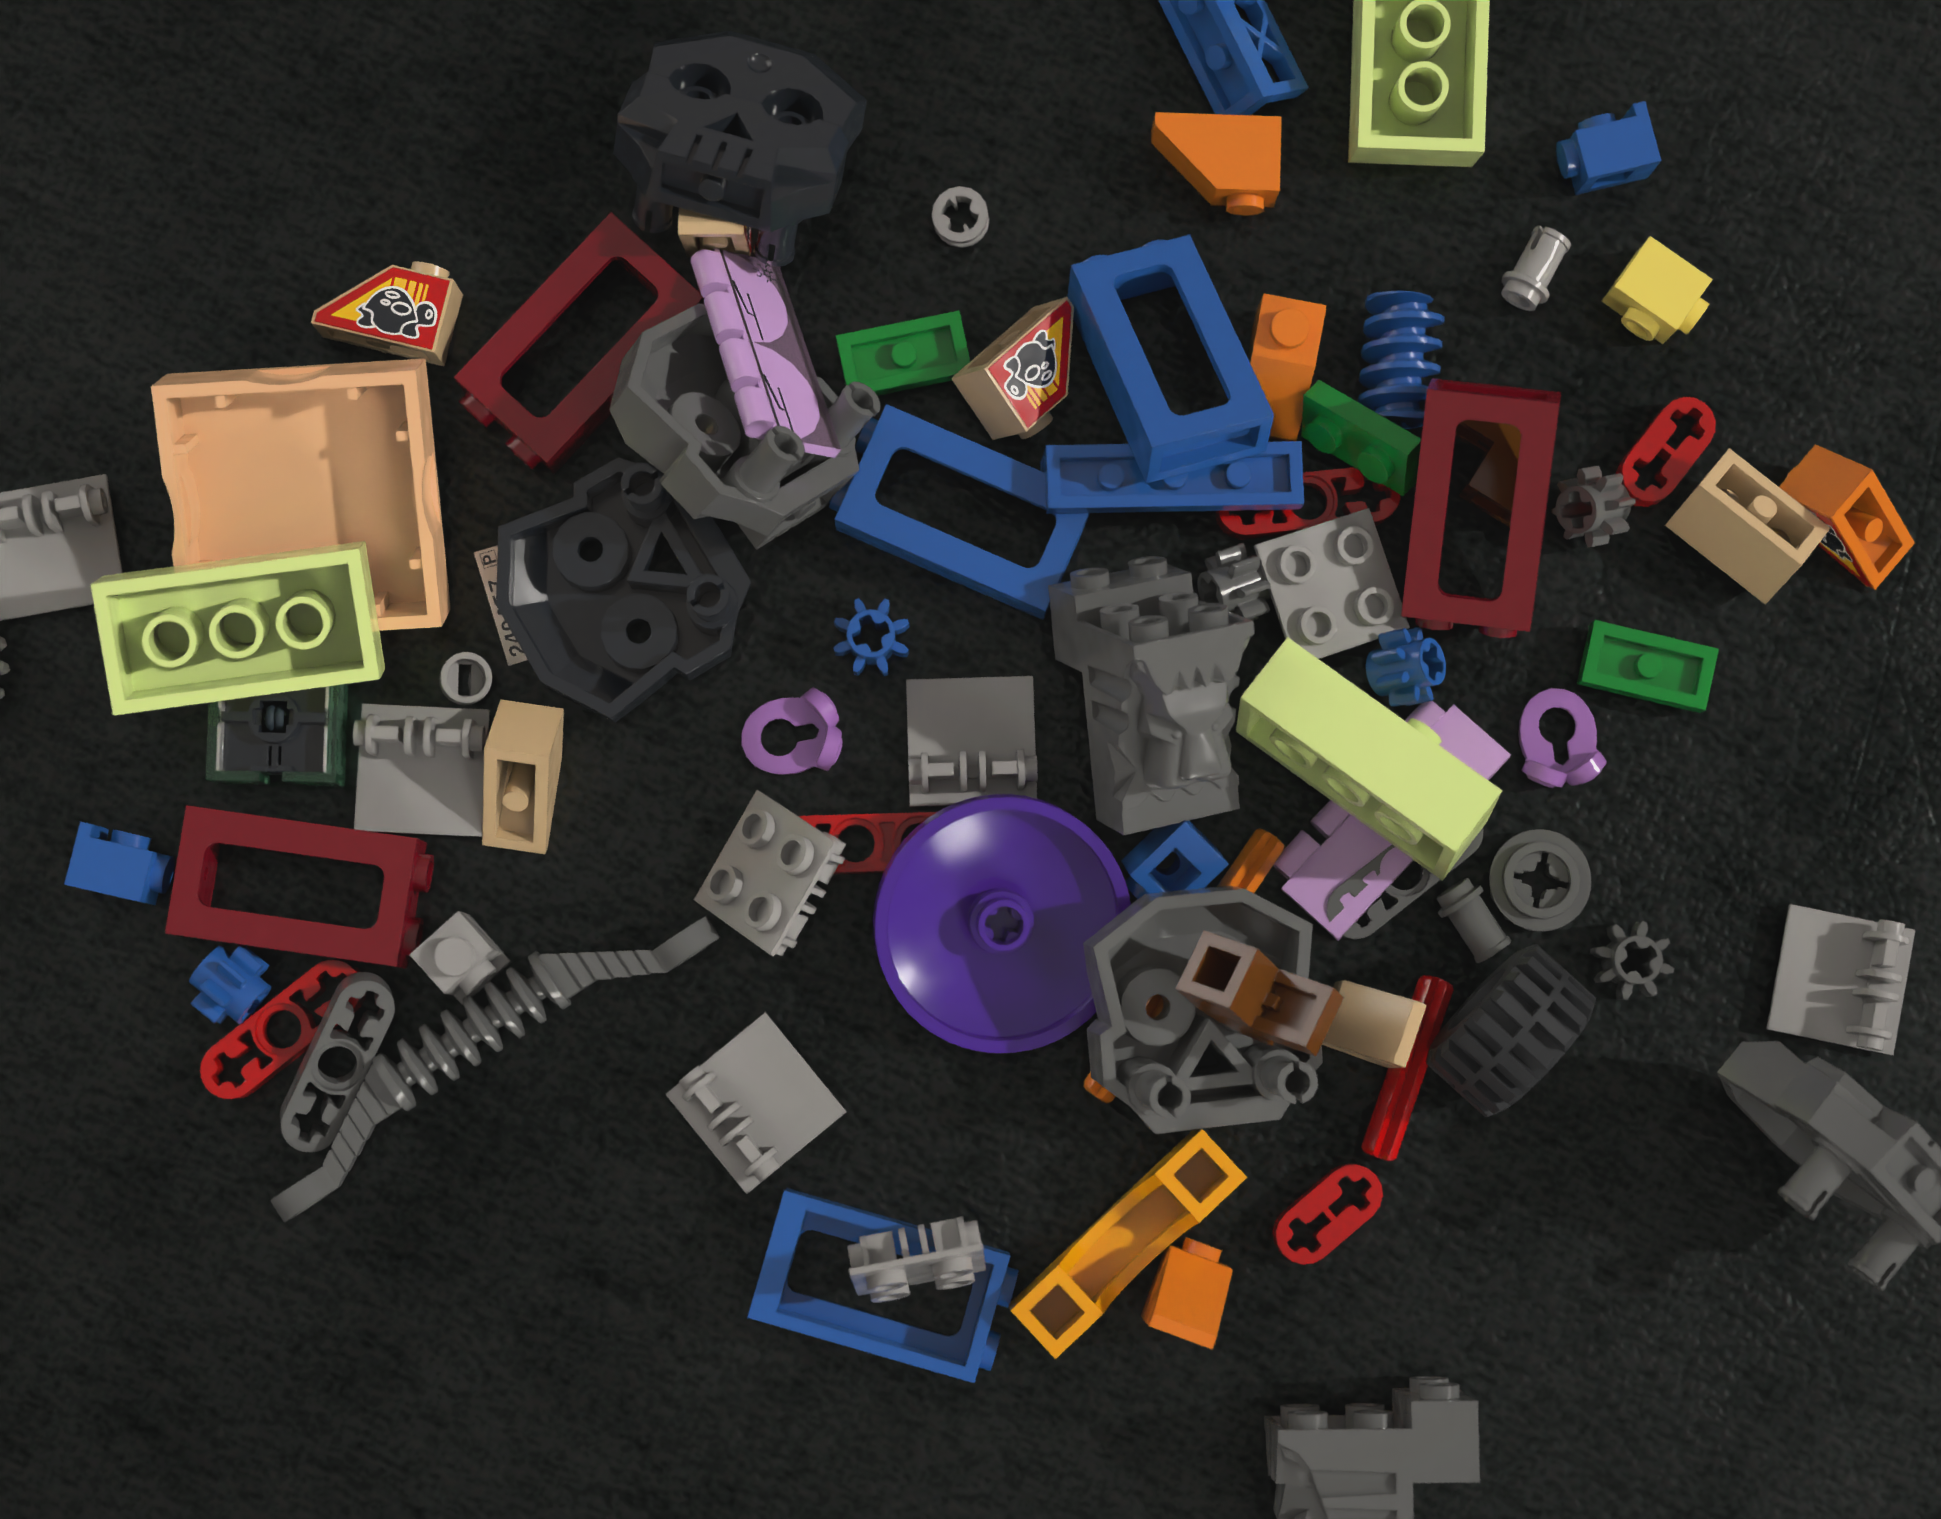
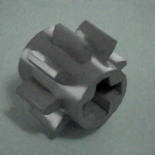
(1593, 506)
(1235, 582)
(1647, 968)

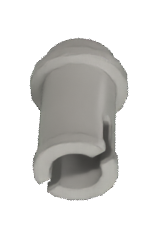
(1534, 270)

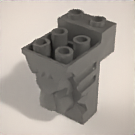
(1153, 690)
(1372, 1456)

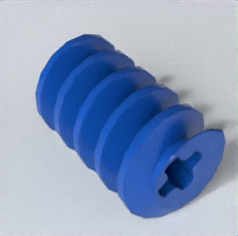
(1398, 355)

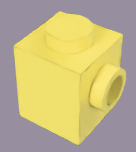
(1658, 293)

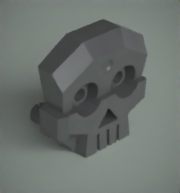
(684, 421)
(1155, 1058)
(1844, 1149)

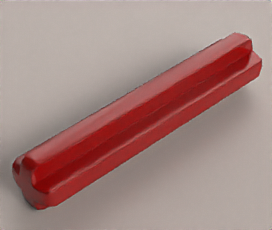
(1403, 1084)

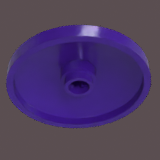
(991, 920)

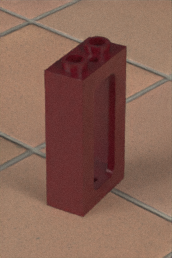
(587, 406)
(1536, 418)
(387, 943)

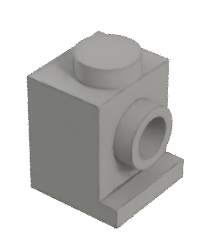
(460, 957)

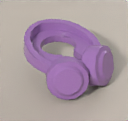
(811, 708)
(1584, 759)

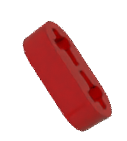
(1676, 460)
(1338, 1225)

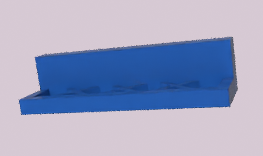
(1229, 53)
(1110, 481)

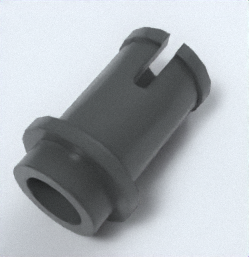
(1472, 919)

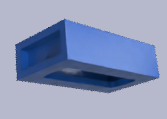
(1159, 438)
(939, 552)
(950, 1355)

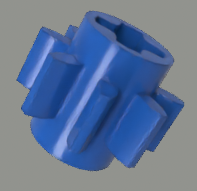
(880, 622)
(1405, 667)
(230, 984)

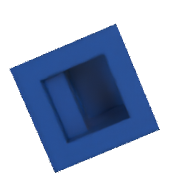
(1609, 150)
(1194, 865)
(119, 866)

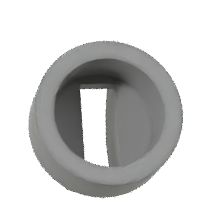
(478, 682)

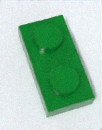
(905, 353)
(1360, 438)
(1647, 666)

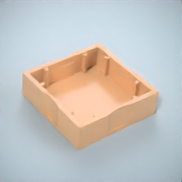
(307, 464)

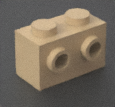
(1748, 526)

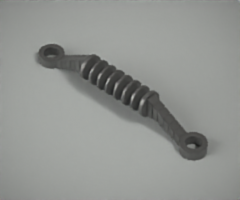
(389, 1084)

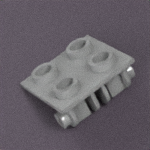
(55, 545)
(1332, 584)
(970, 738)
(420, 769)
(769, 874)
(1841, 979)
(755, 1103)
(887, 1278)

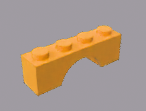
(1125, 1240)

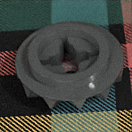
(1563, 863)

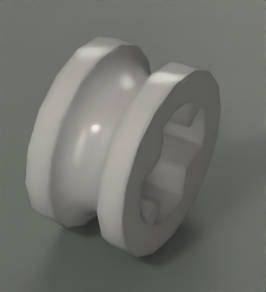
(978, 211)

